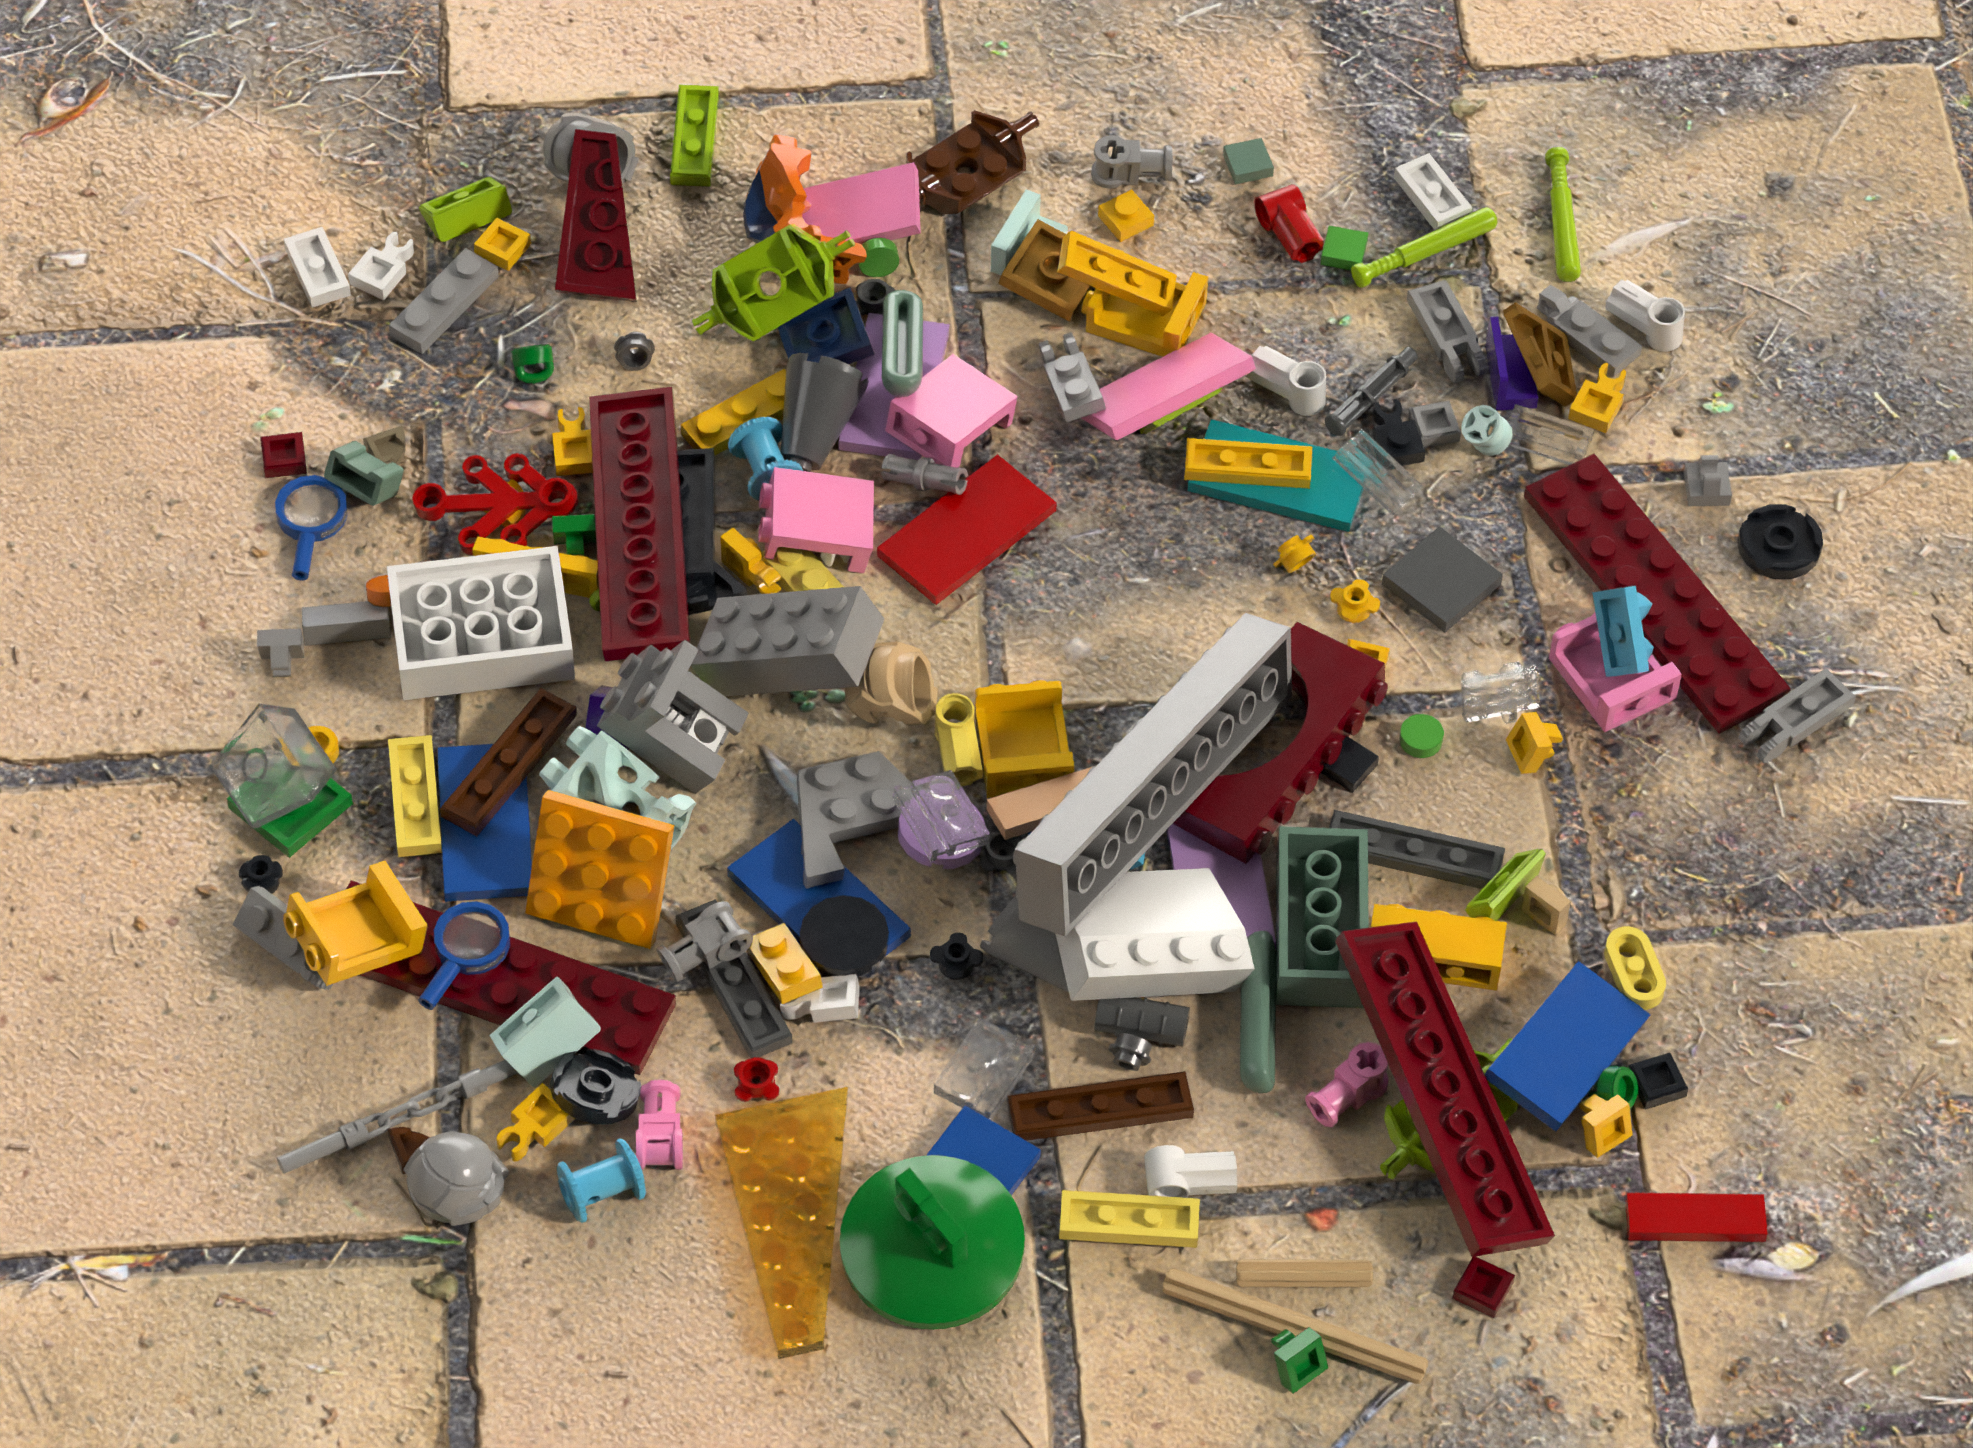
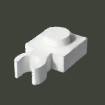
(381, 270)
(833, 1002)

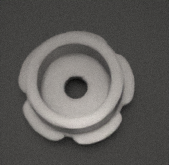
(634, 358)
(1130, 1051)

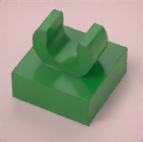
(574, 532)
(1299, 1358)

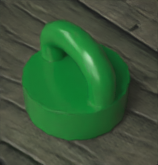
(533, 355)
(1616, 1081)

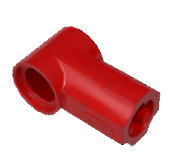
(1286, 215)

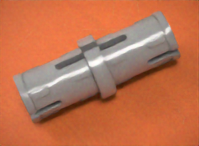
(924, 474)

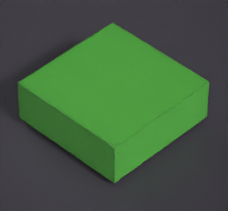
(1344, 247)

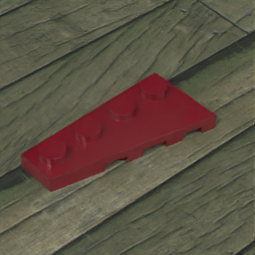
(595, 233)

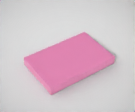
(867, 205)

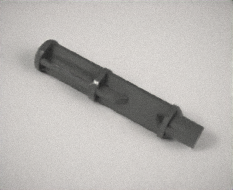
(1366, 395)

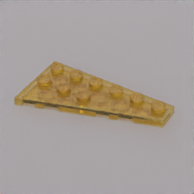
(786, 1189)

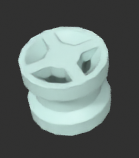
(1476, 428)

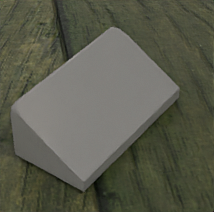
(344, 623)

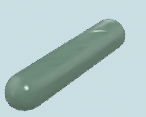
(902, 343)
(1259, 1016)

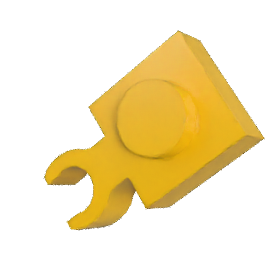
(1600, 402)
(572, 446)
(744, 560)
(535, 1119)

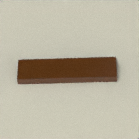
(508, 762)
(1100, 1106)

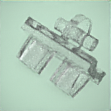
(1499, 693)

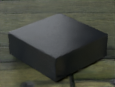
(1352, 765)
(1659, 1080)

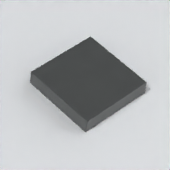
(1442, 579)

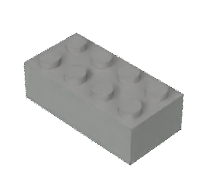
(788, 641)

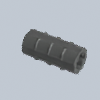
(1143, 1018)

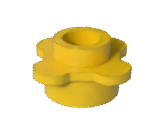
(1295, 553)
(1352, 610)

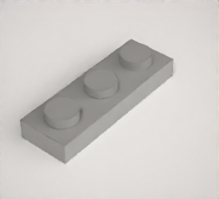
(443, 301)

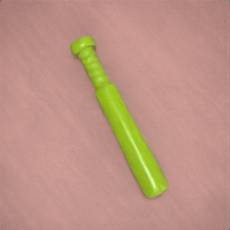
(1564, 231)
(1439, 240)

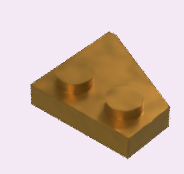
(1544, 352)

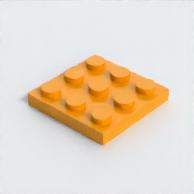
(599, 869)

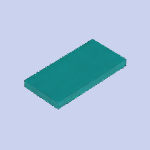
(1328, 502)

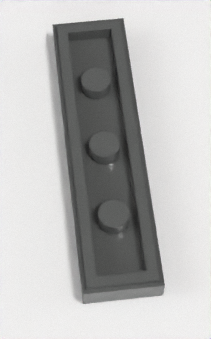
(1425, 851)
(743, 998)

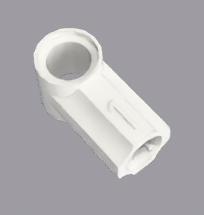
(1656, 317)
(1298, 382)
(1181, 1174)

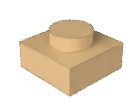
(1546, 905)

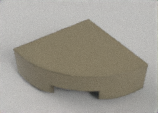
(387, 445)

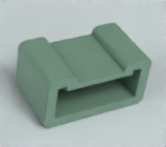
(363, 473)

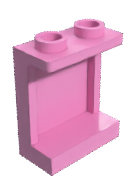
(949, 411)
(818, 515)
(1612, 699)

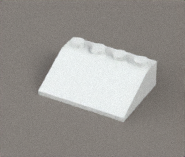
(480, 623)
(1157, 939)

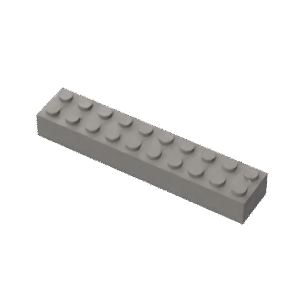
(1153, 774)

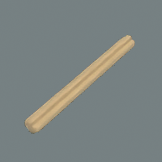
(1277, 1318)

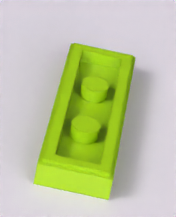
(694, 135)

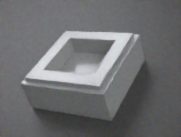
(1435, 423)

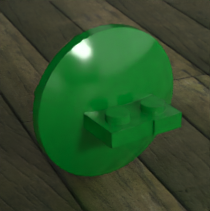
(932, 1242)

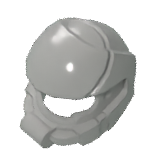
(560, 138)
(450, 1175)

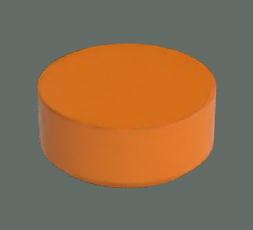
(378, 591)

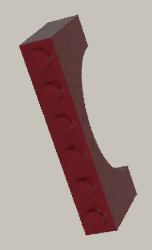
(1337, 690)

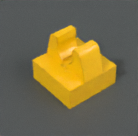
(1532, 741)
(1605, 1123)

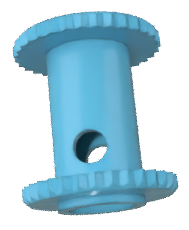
(758, 443)
(601, 1180)

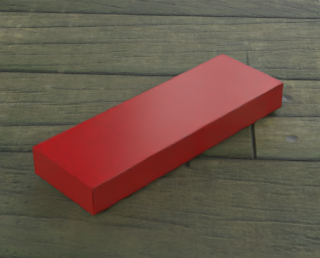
(1696, 1217)

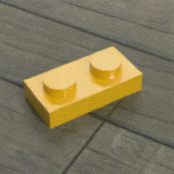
(784, 963)

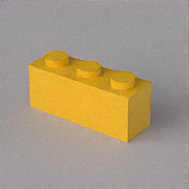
(1463, 947)

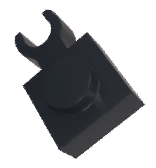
(1398, 437)

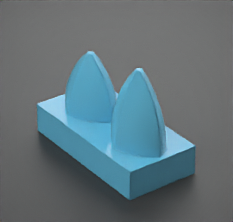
(1621, 630)

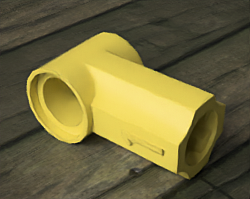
(958, 740)

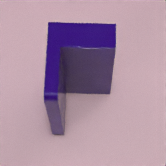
(1508, 370)

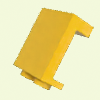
(1142, 328)
(1021, 735)
(357, 927)

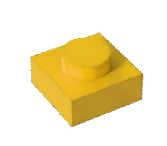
(1126, 215)
(502, 244)

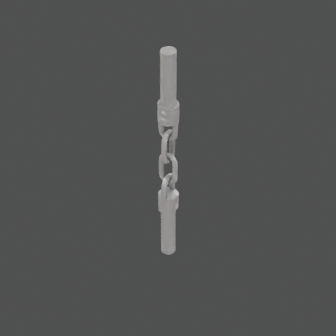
(356, 1133)

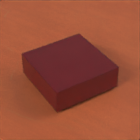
(283, 455)
(1483, 1286)

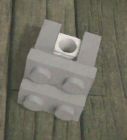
(663, 707)

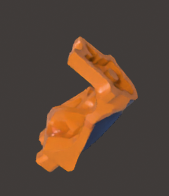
(779, 200)

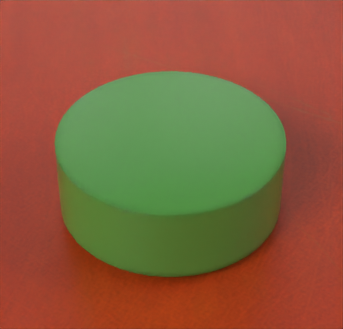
(881, 257)
(1421, 736)

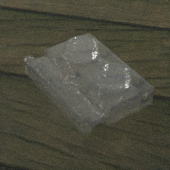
(941, 815)
(984, 1069)

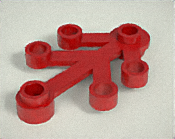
(501, 502)

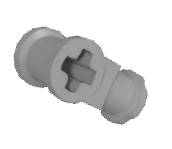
(1129, 162)
(706, 941)

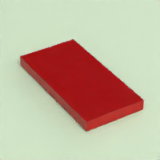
(966, 530)

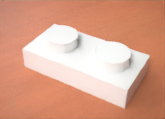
(1432, 191)
(317, 267)

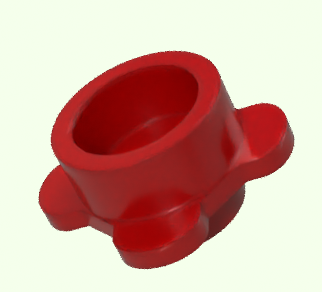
(756, 1069)

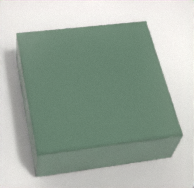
(1248, 161)

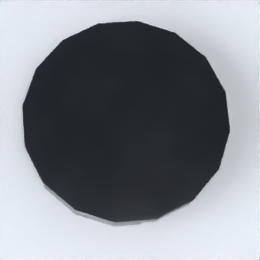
(1780, 542)
(844, 936)
(595, 1087)

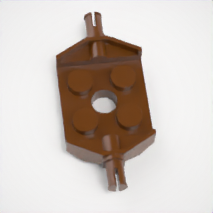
(987, 146)

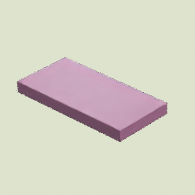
(1169, 385)

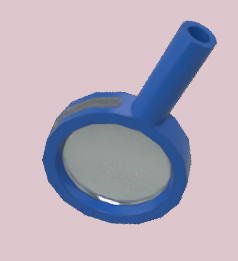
(310, 512)
(467, 941)

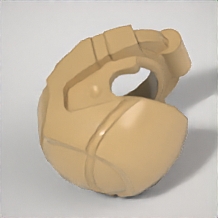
(895, 686)

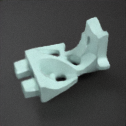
(596, 779)

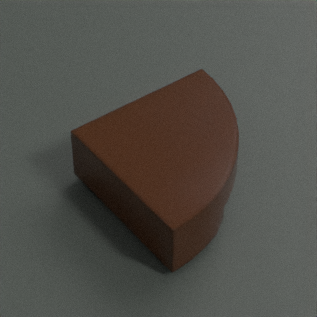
(405, 1143)

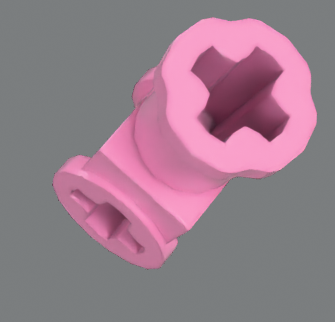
(1354, 1083)
(659, 1132)

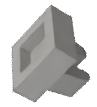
(1707, 482)
(280, 647)

